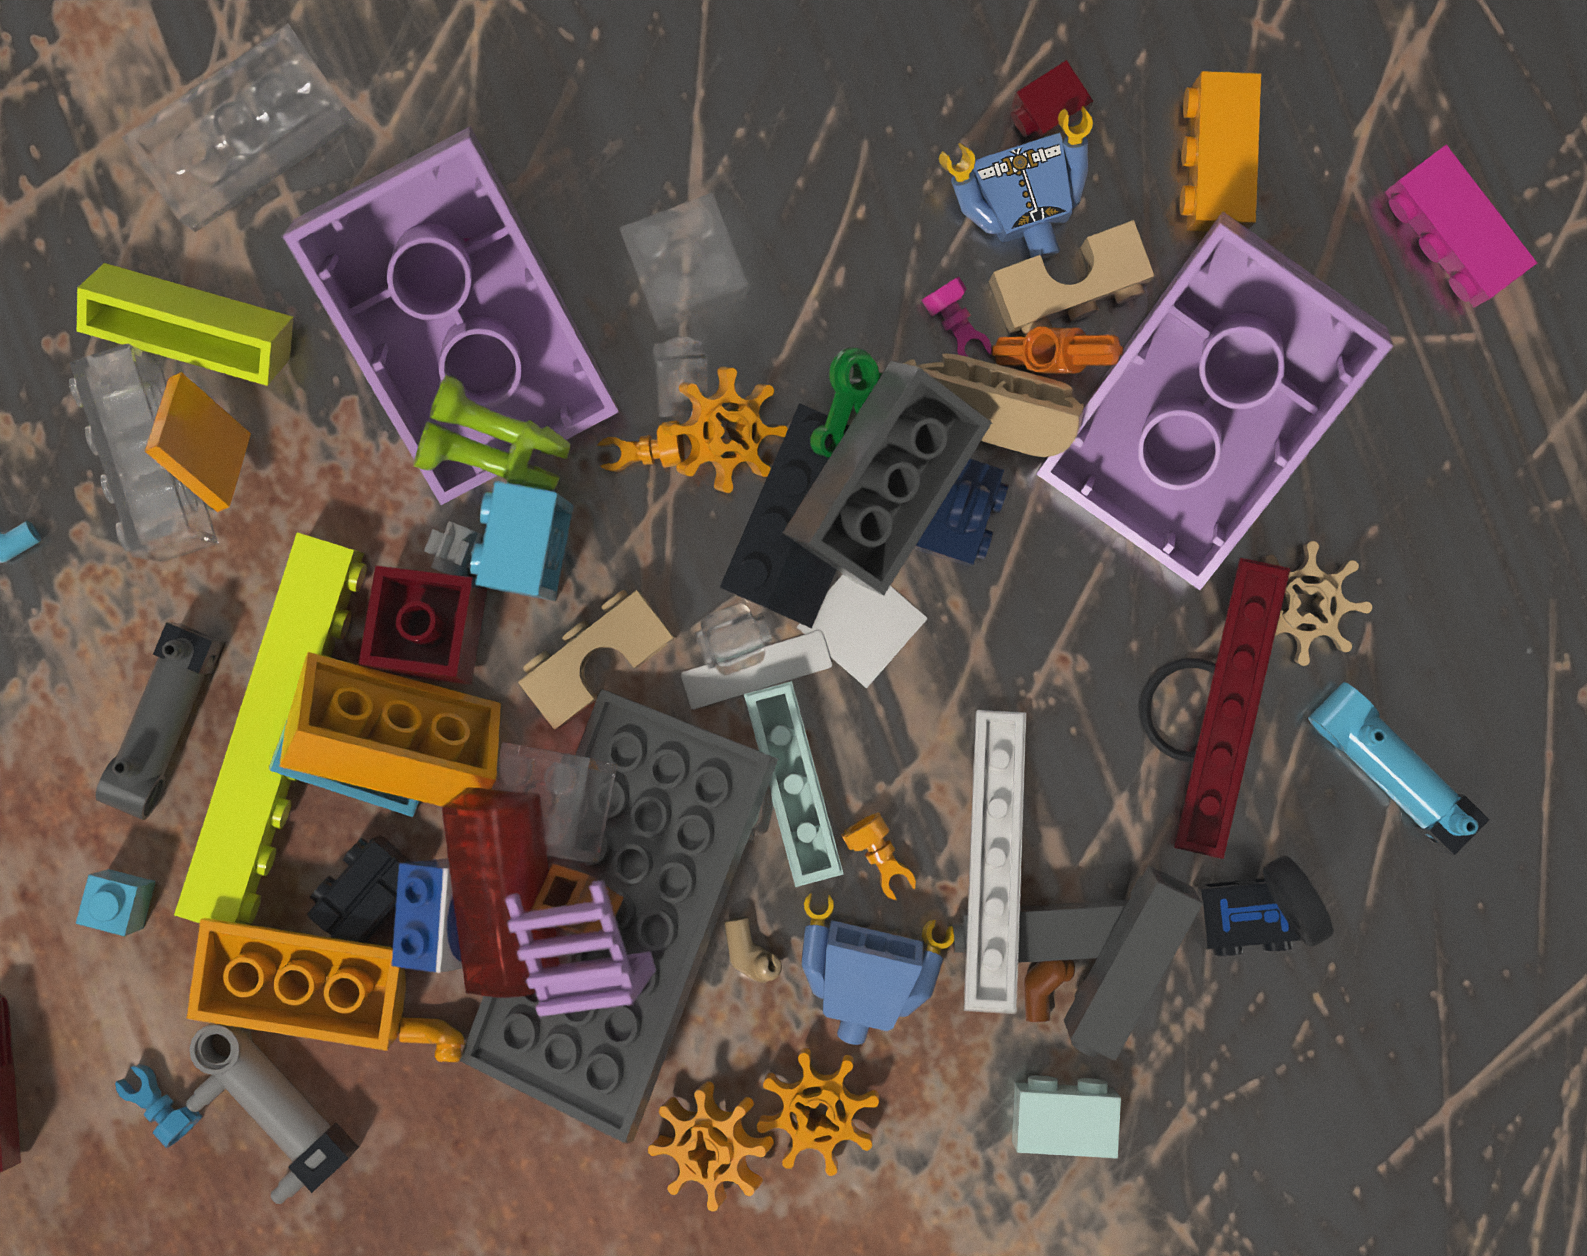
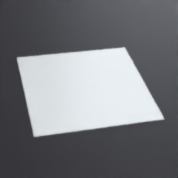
(864, 627)

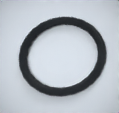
(1147, 699)

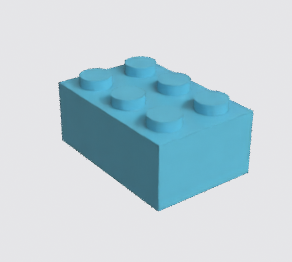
(522, 541)

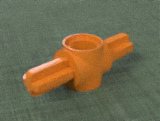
(1057, 350)

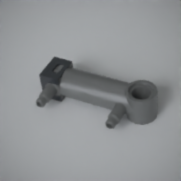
(136, 775)

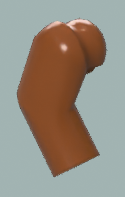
(1041, 982)

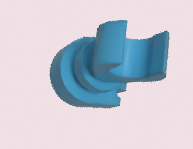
(172, 1123)

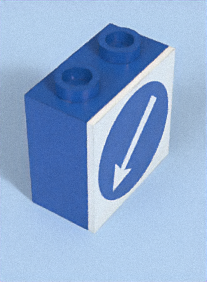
(425, 918)

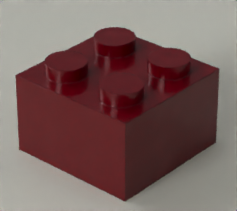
(423, 624)

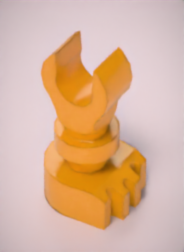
(666, 447)
(869, 835)

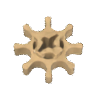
(1325, 588)

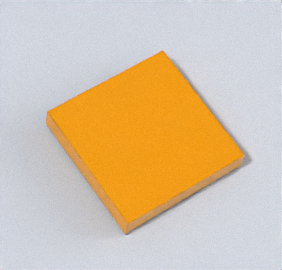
(198, 442)

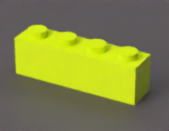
(184, 323)

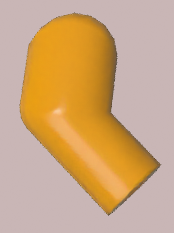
(433, 1031)

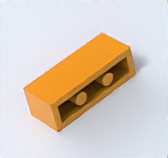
(1221, 149)

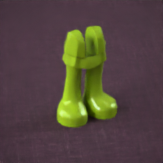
(455, 408)

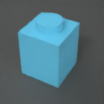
(115, 902)

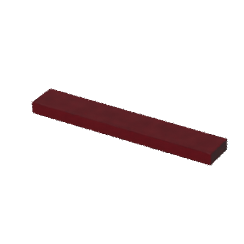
(1231, 707)

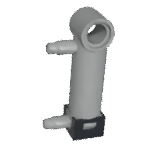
(275, 1106)

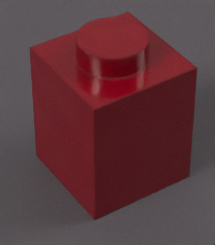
(1042, 100)

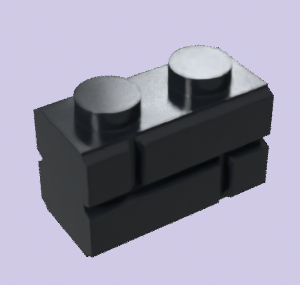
(362, 894)

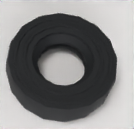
(1298, 901)

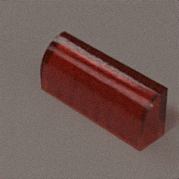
(492, 853)

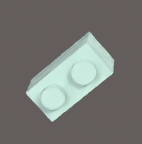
(1066, 1118)

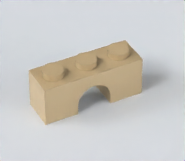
(1115, 269)
(559, 681)

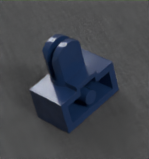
(960, 522)

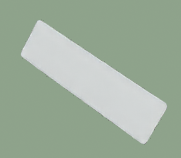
(781, 663)

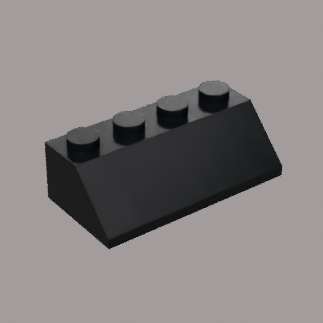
(768, 564)

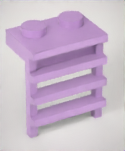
(583, 983)

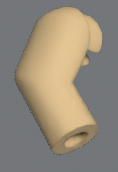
(748, 956)

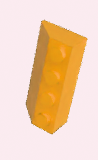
(389, 732)
(296, 984)

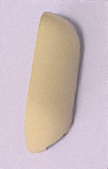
(1024, 408)

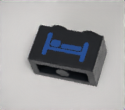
(1239, 916)

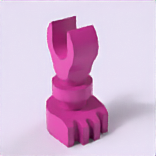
(945, 301)

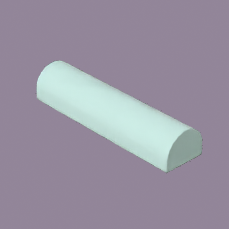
(794, 784)

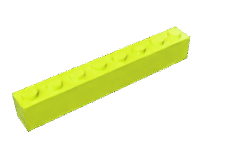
(247, 795)

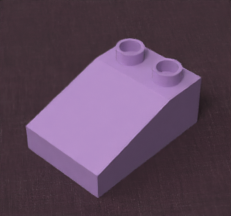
(433, 306)
(1216, 401)

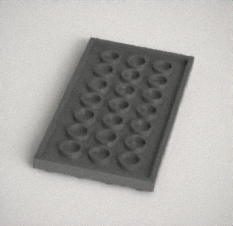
(671, 852)

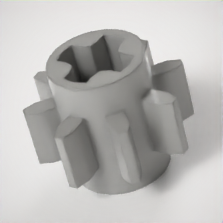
(453, 549)

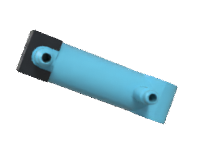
(1355, 728)

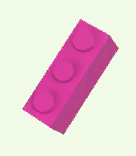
(1459, 227)

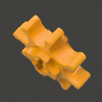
(706, 430)
(828, 1128)
(710, 1146)

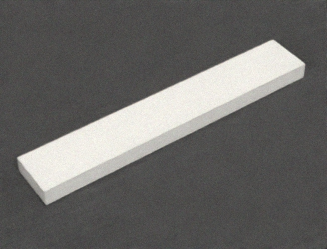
(995, 862)

